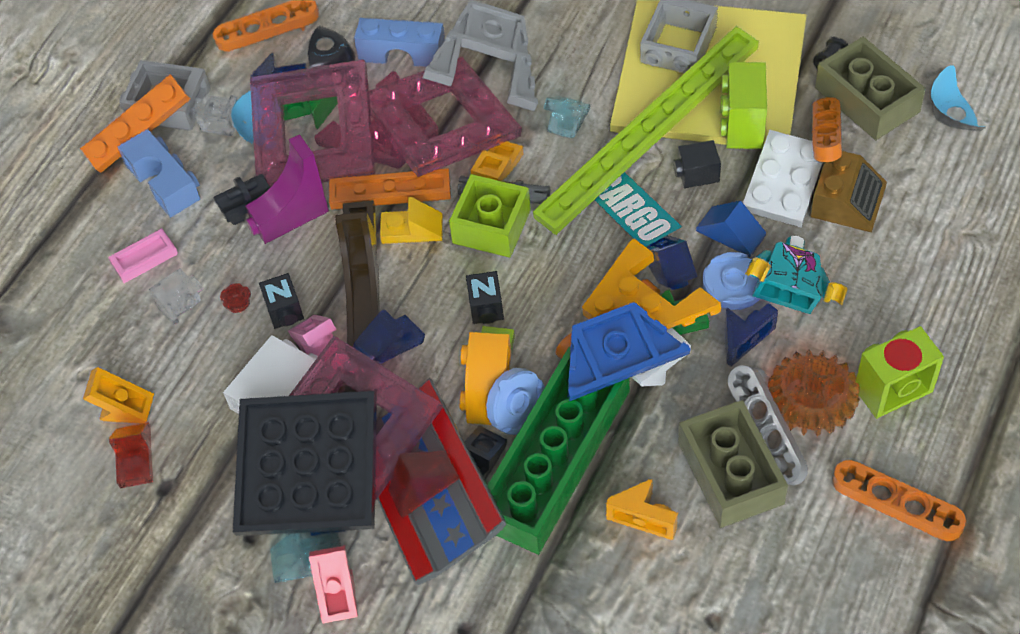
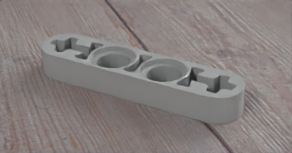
(771, 421)

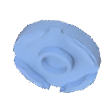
(727, 281)
(513, 399)

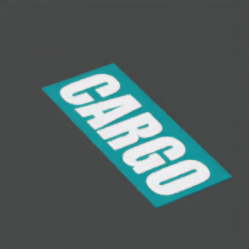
(636, 211)

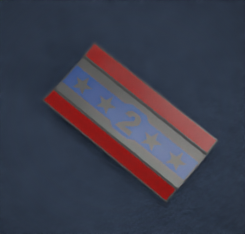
(455, 518)

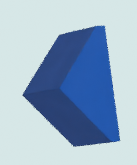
(733, 227)

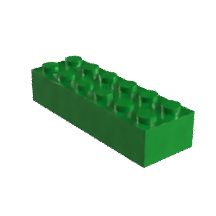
(551, 457)

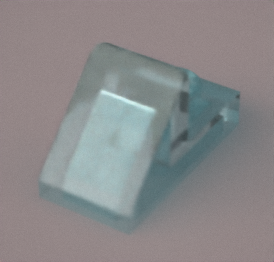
(566, 115)
(291, 555)

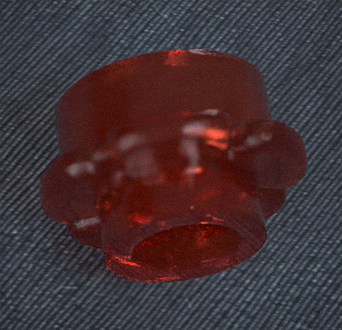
(238, 303)

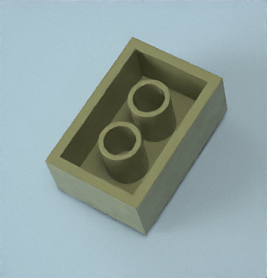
(870, 87)
(732, 463)

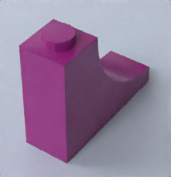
(292, 199)

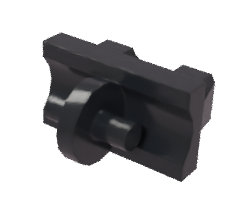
(234, 200)

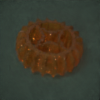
(819, 381)

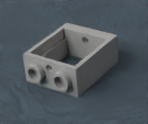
(672, 12)
(152, 73)

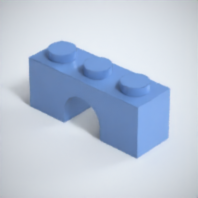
(378, 36)
(173, 186)

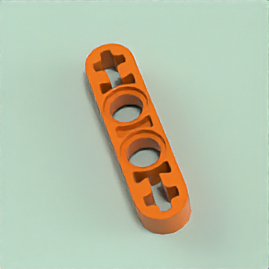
(267, 27)
(827, 130)
(895, 505)

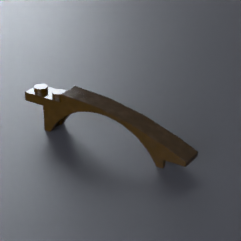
(361, 272)

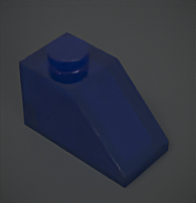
(672, 262)

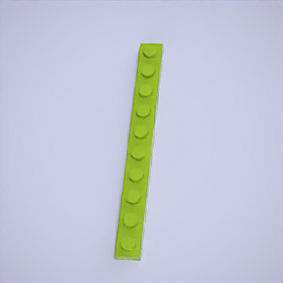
(643, 131)

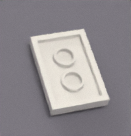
(783, 179)

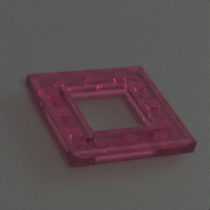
(343, 80)
(423, 155)
(409, 406)

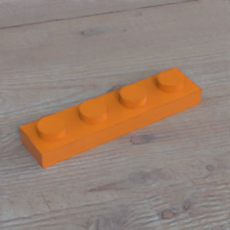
(143, 115)
(390, 188)

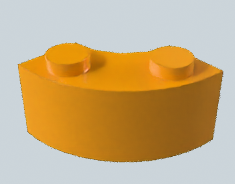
(485, 360)

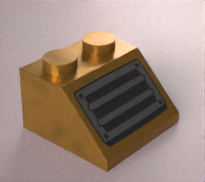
(849, 193)

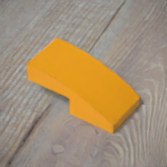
(498, 161)

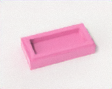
(143, 255)

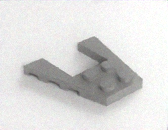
(491, 33)

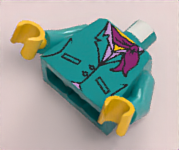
(793, 277)

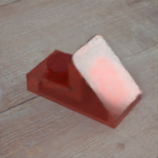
(132, 454)

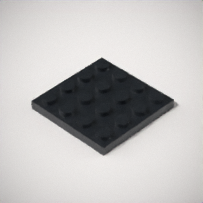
(306, 464)

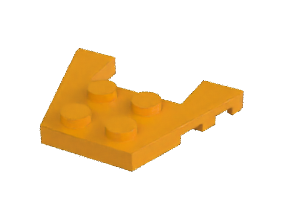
(622, 288)

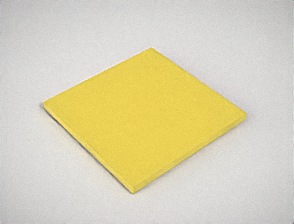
(779, 46)

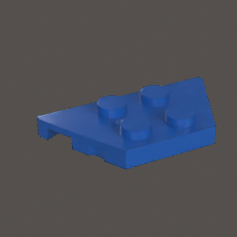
(618, 348)

